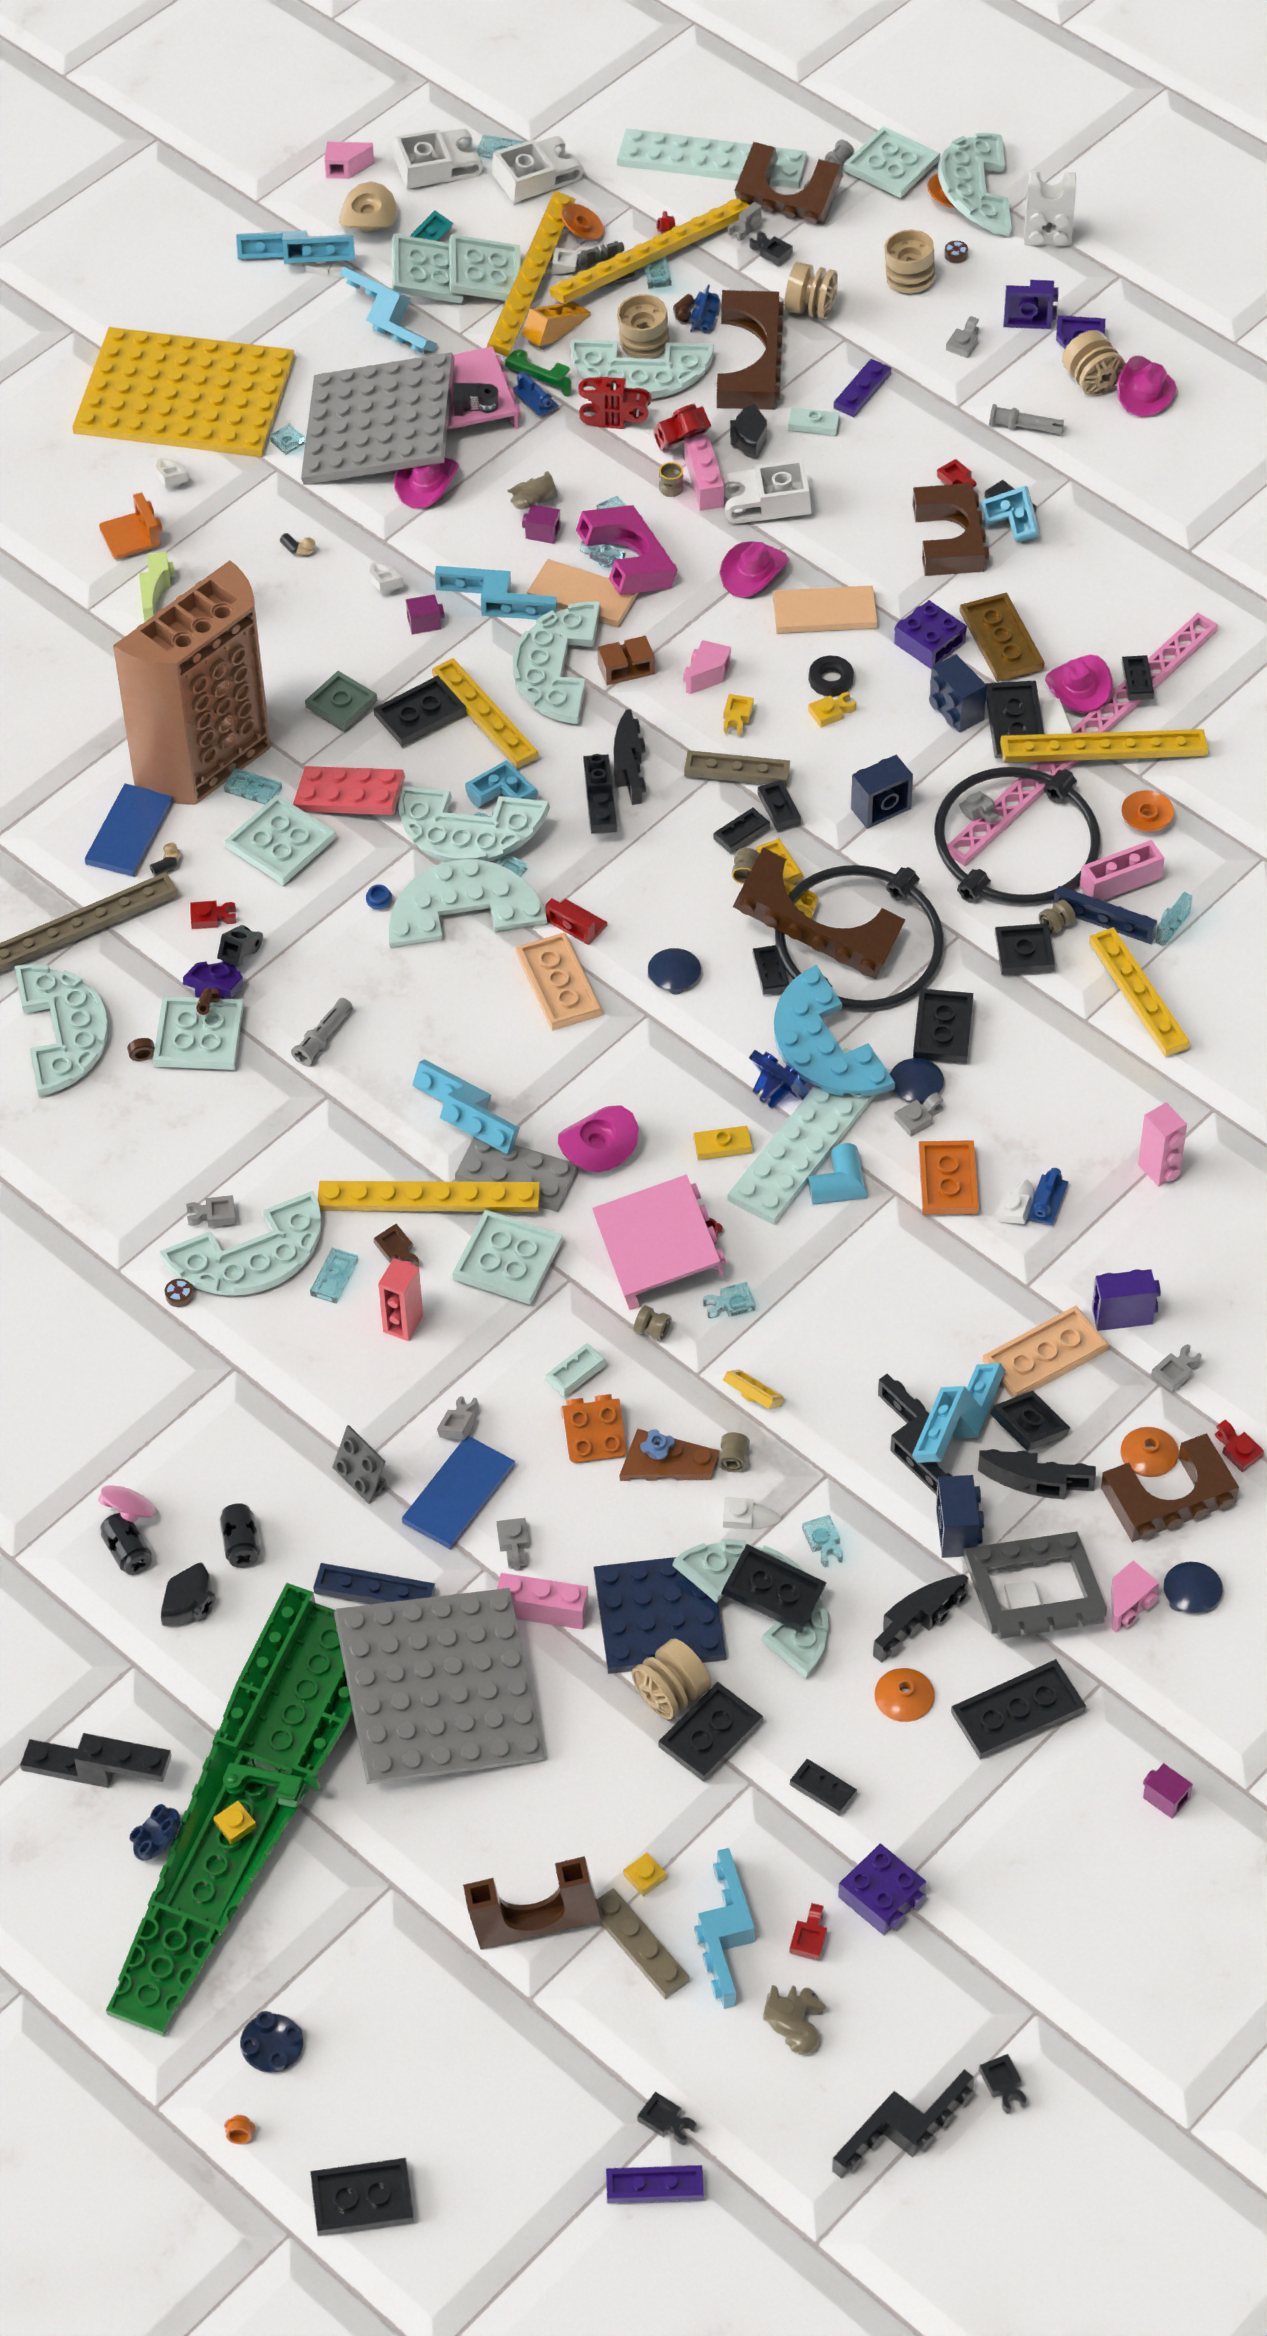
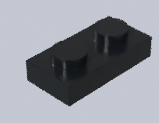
(779, 805)

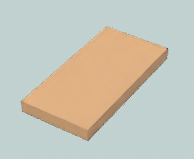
(577, 585)
(824, 609)
(558, 981)
(1047, 1352)

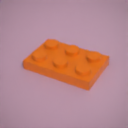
(948, 1177)

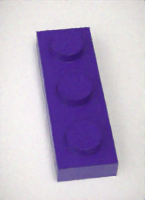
(862, 388)
(654, 2184)

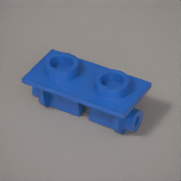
(705, 313)
(533, 395)
(1048, 1197)

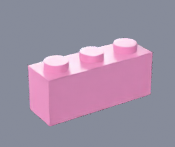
(704, 472)
(1122, 871)
(1162, 1144)
(547, 1600)

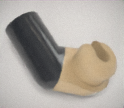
(305, 547)
(169, 860)

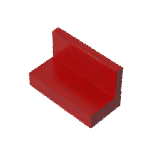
(574, 920)

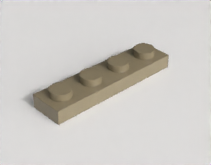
(736, 768)
(641, 1944)

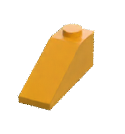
(552, 322)

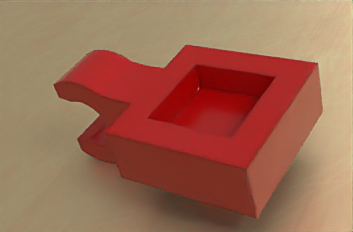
(955, 473)
(1239, 1449)
(809, 1935)

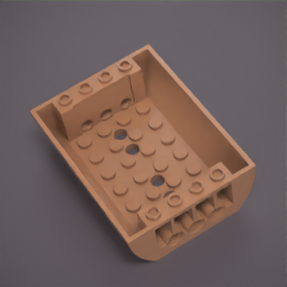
(195, 689)

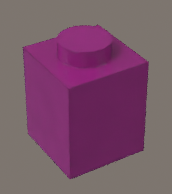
(542, 523)
(424, 614)
(1167, 1790)

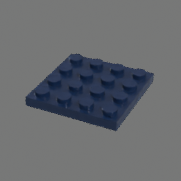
(648, 1606)

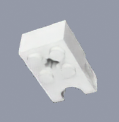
(435, 157)
(534, 168)
(1049, 211)
(767, 492)

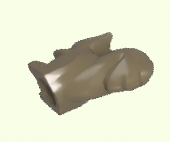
(533, 491)
(787, 2018)

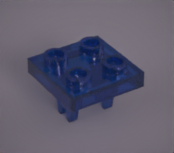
(776, 1079)

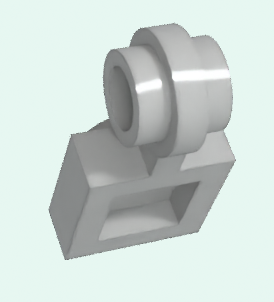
(513, 1540)

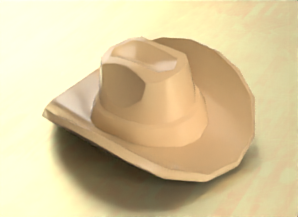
(368, 207)

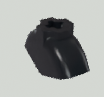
(749, 431)
(187, 1596)

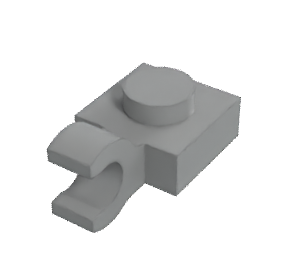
(748, 221)
(964, 341)
(978, 806)
(917, 1117)

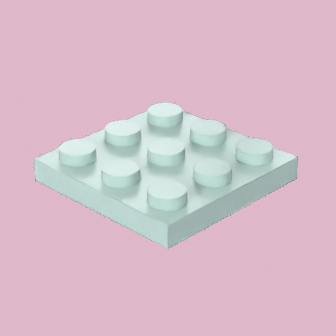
(891, 161)
(482, 266)
(422, 268)
(280, 839)
(195, 1039)
(507, 1257)

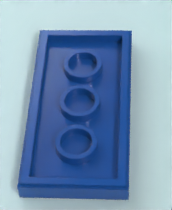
(128, 830)
(458, 1492)

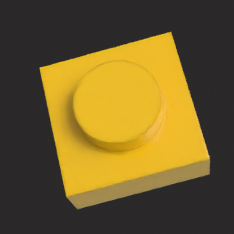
(234, 1822)
(644, 1874)

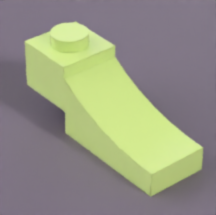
(154, 582)

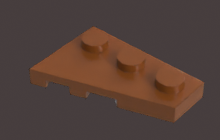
(683, 1461)

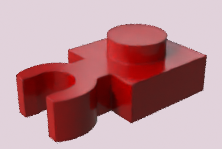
(208, 914)

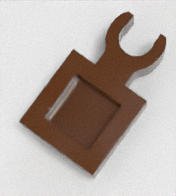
(395, 1244)

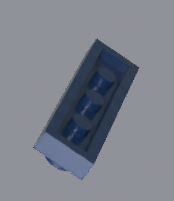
(1108, 915)
(368, 1586)

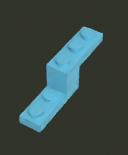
(295, 246)
(388, 310)
(494, 591)
(466, 1106)
(958, 1412)
(724, 1928)

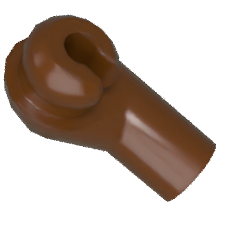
(681, 308)
(207, 996)

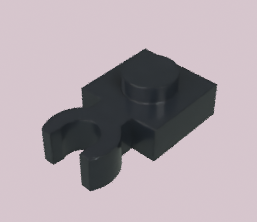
(771, 249)
(1003, 2079)
(663, 2116)

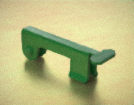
(556, 376)
(289, 1786)

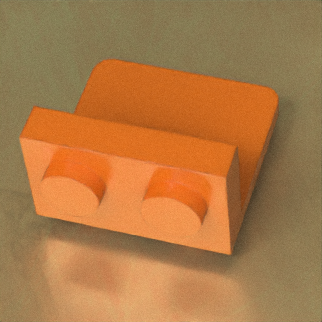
(133, 531)
(594, 1428)

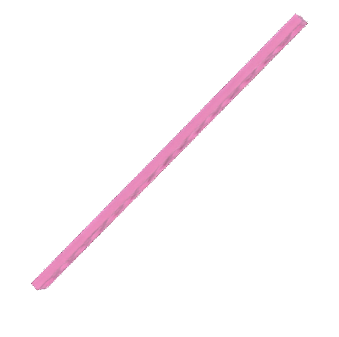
(1093, 719)

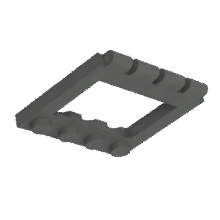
(1037, 1618)

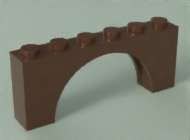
(756, 384)
(859, 947)

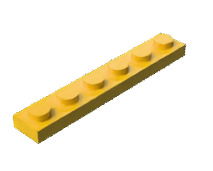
(487, 714)
(1139, 992)

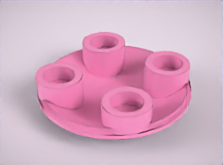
(127, 1501)

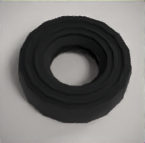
(831, 663)

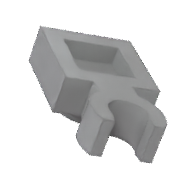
(216, 1212)
(1176, 1370)
(459, 1422)

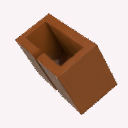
(626, 661)

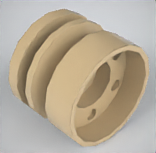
(910, 261)
(816, 291)
(643, 326)
(1093, 362)
(671, 1678)

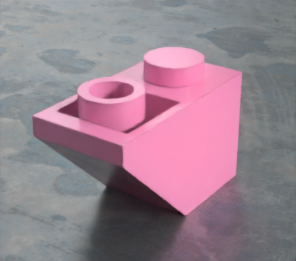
(347, 158)
(707, 666)
(1130, 1594)

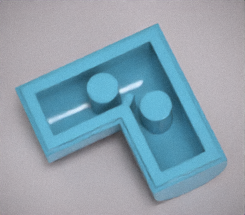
(1016, 507)
(499, 780)
(845, 1182)

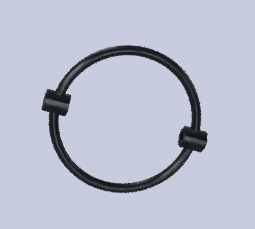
(977, 882)
(900, 887)

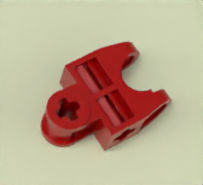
(609, 402)
(684, 423)

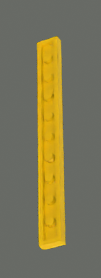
(647, 252)
(529, 275)

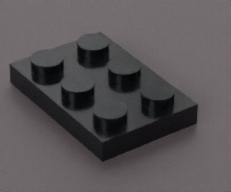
(419, 710)
(1013, 711)
(943, 1025)
(774, 1588)
(710, 1731)
(361, 2196)

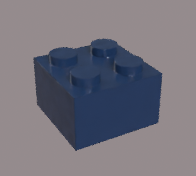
(957, 693)
(881, 791)
(958, 1514)

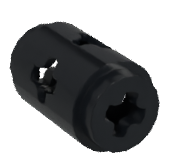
(239, 1535)
(126, 1544)

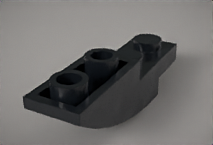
(628, 757)
(599, 794)
(1024, 1473)
(922, 1607)

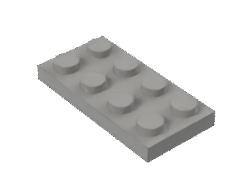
(489, 1164)

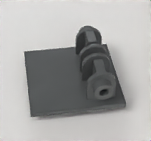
(591, 257)
(360, 1465)

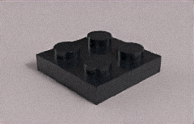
(1024, 949)
(1029, 1420)

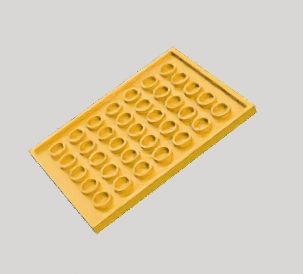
(184, 392)

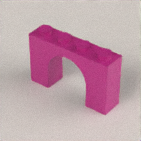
(626, 527)

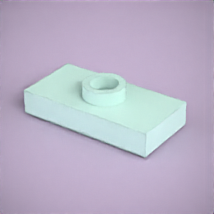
(813, 421)
(575, 1370)

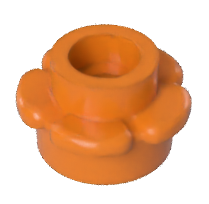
(239, 2129)

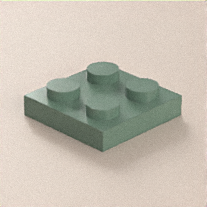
(341, 700)

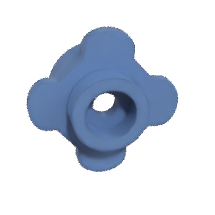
(657, 1451)

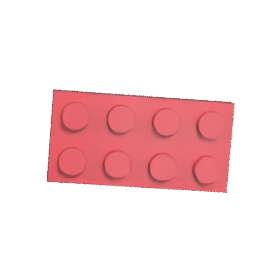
(349, 790)

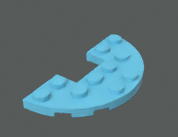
(811, 1048)

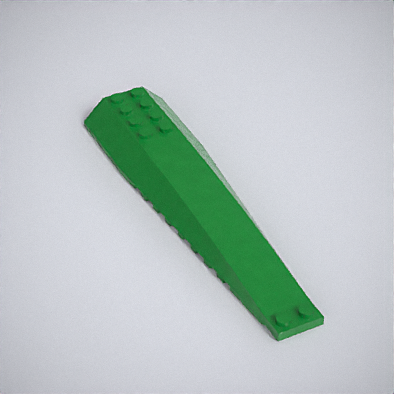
(278, 1719)

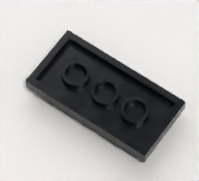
(1018, 1709)

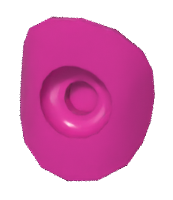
(1145, 387)
(424, 484)
(750, 567)
(1081, 683)
(600, 1139)

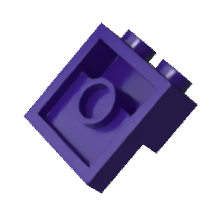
(1031, 305)

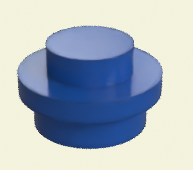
(378, 897)

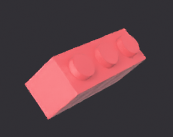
(400, 1299)

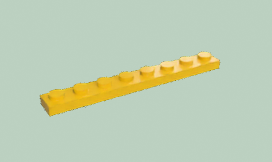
(1103, 745)
(429, 1196)

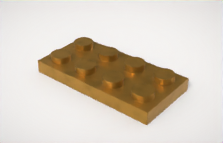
(1001, 637)

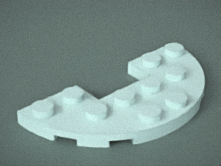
(964, 183)
(660, 377)
(542, 656)
(467, 836)
(459, 888)
(77, 1022)
(254, 1263)
(709, 1570)

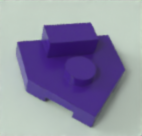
(1071, 326)
(215, 975)

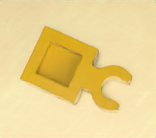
(829, 710)
(736, 712)

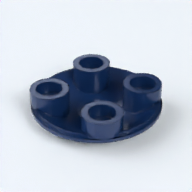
(674, 970)
(916, 1079)
(1192, 1587)
(155, 1833)
(271, 2042)

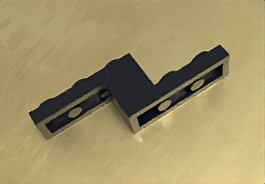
(906, 1438)
(96, 1760)
(903, 2124)

